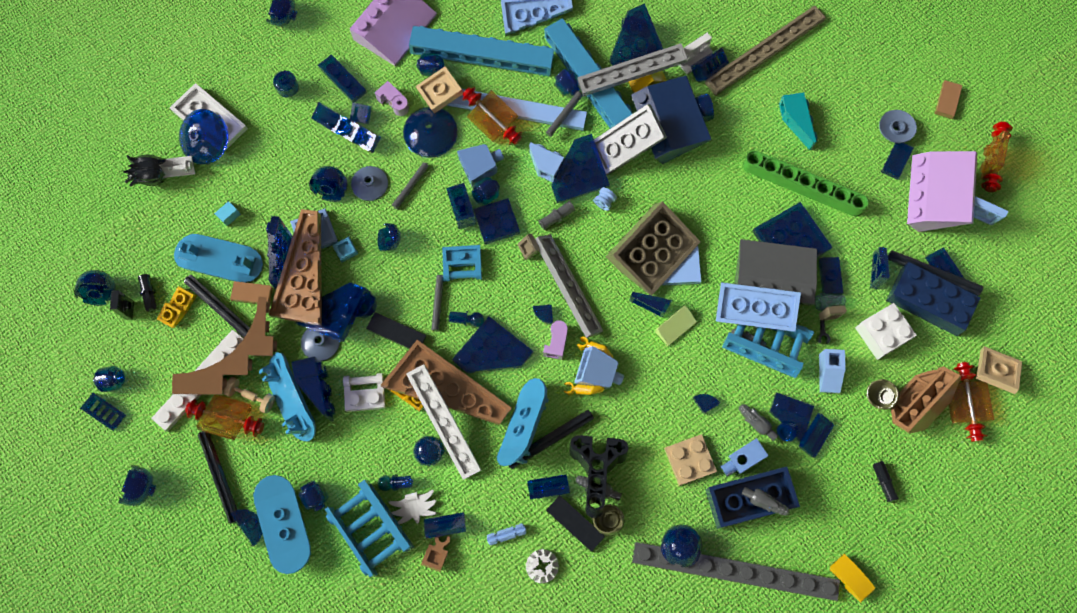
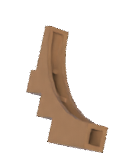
(211, 379)

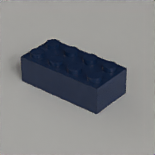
(933, 299)
(732, 507)

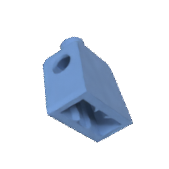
(479, 162)
(752, 452)

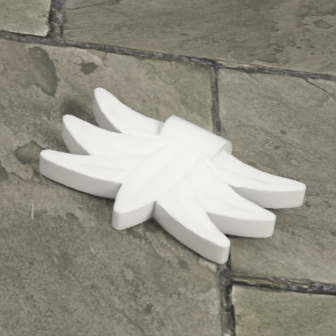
(414, 506)

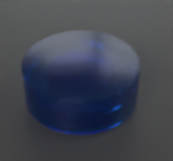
(787, 431)

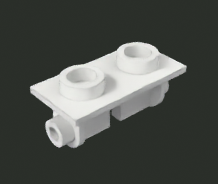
(178, 166)

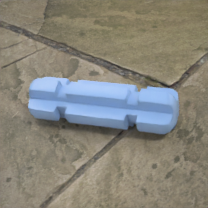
(506, 534)

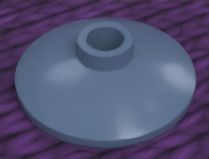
(900, 120)
(372, 190)
(322, 350)

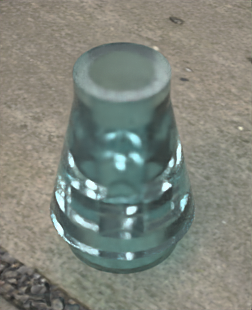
(825, 300)

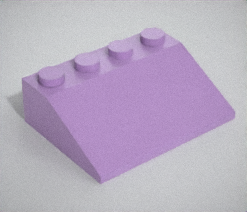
(388, 25)
(942, 189)

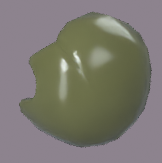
(883, 394)
(610, 521)

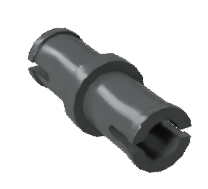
(556, 215)

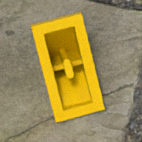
(648, 80)

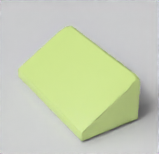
(676, 325)

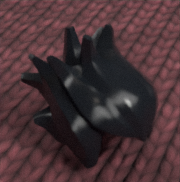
(145, 170)

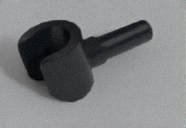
(823, 333)

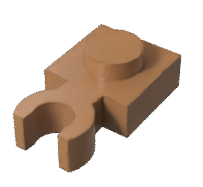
(436, 555)

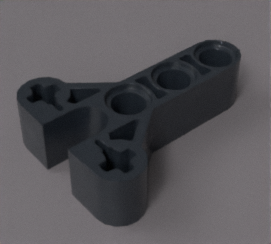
(606, 461)

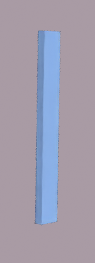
(533, 111)

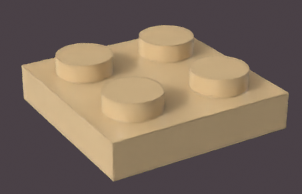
(439, 89)
(999, 370)
(690, 460)

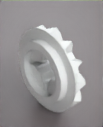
(551, 569)

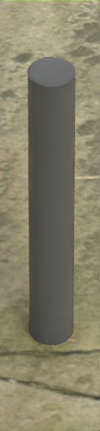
(565, 112)
(410, 185)
(437, 303)

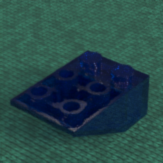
(311, 378)

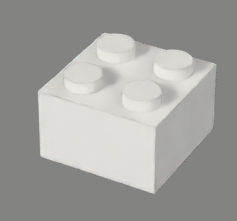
(885, 331)

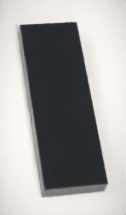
(394, 331)
(575, 523)

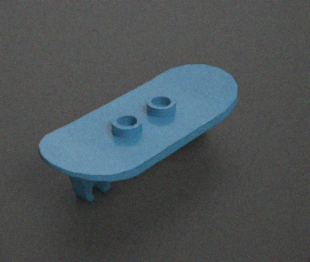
(218, 258)
(289, 398)
(523, 423)
(282, 524)

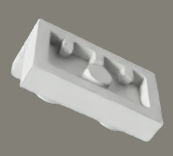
(695, 51)

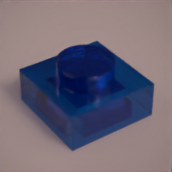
(360, 113)

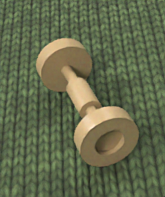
(232, 386)

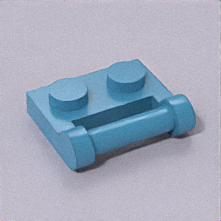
(462, 256)

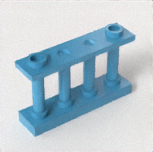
(770, 357)
(389, 526)

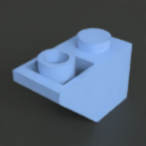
(545, 162)
(831, 370)

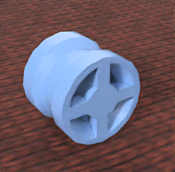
(605, 199)

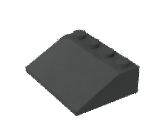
(778, 268)

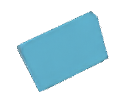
(227, 213)

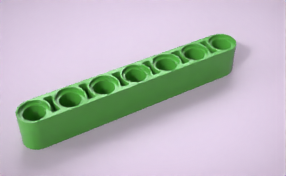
(814, 183)

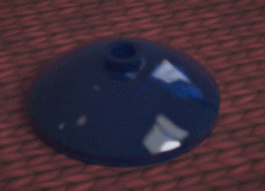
(210, 138)
(430, 141)

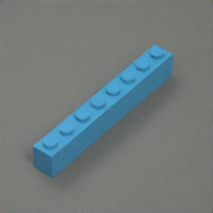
(482, 50)
(575, 57)

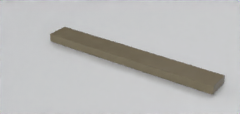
(765, 50)

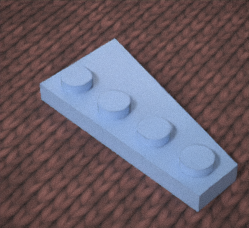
(526, 13)

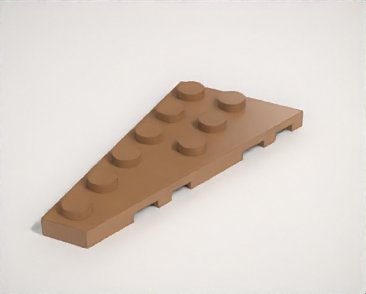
(299, 286)
(456, 388)

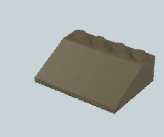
(653, 248)

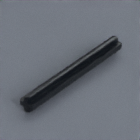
(965, 284)
(217, 305)
(556, 435)
(217, 475)

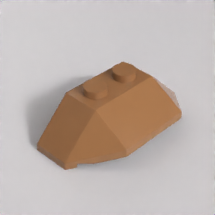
(924, 399)

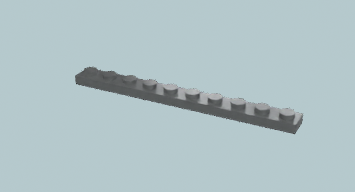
(743, 573)

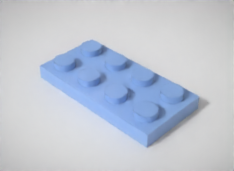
(758, 306)

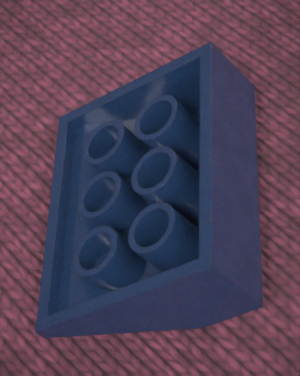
(678, 115)

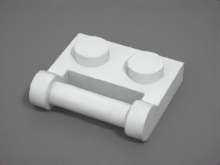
(364, 399)

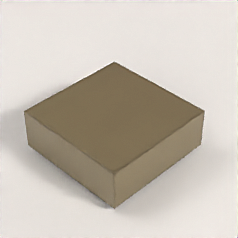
(528, 246)
(832, 312)

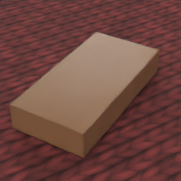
(948, 99)
(250, 292)

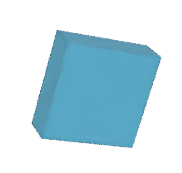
(345, 249)

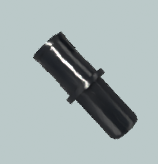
(147, 292)
(885, 481)

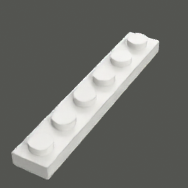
(175, 406)
(443, 421)

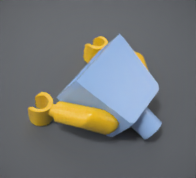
(596, 370)

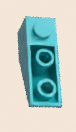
(797, 117)

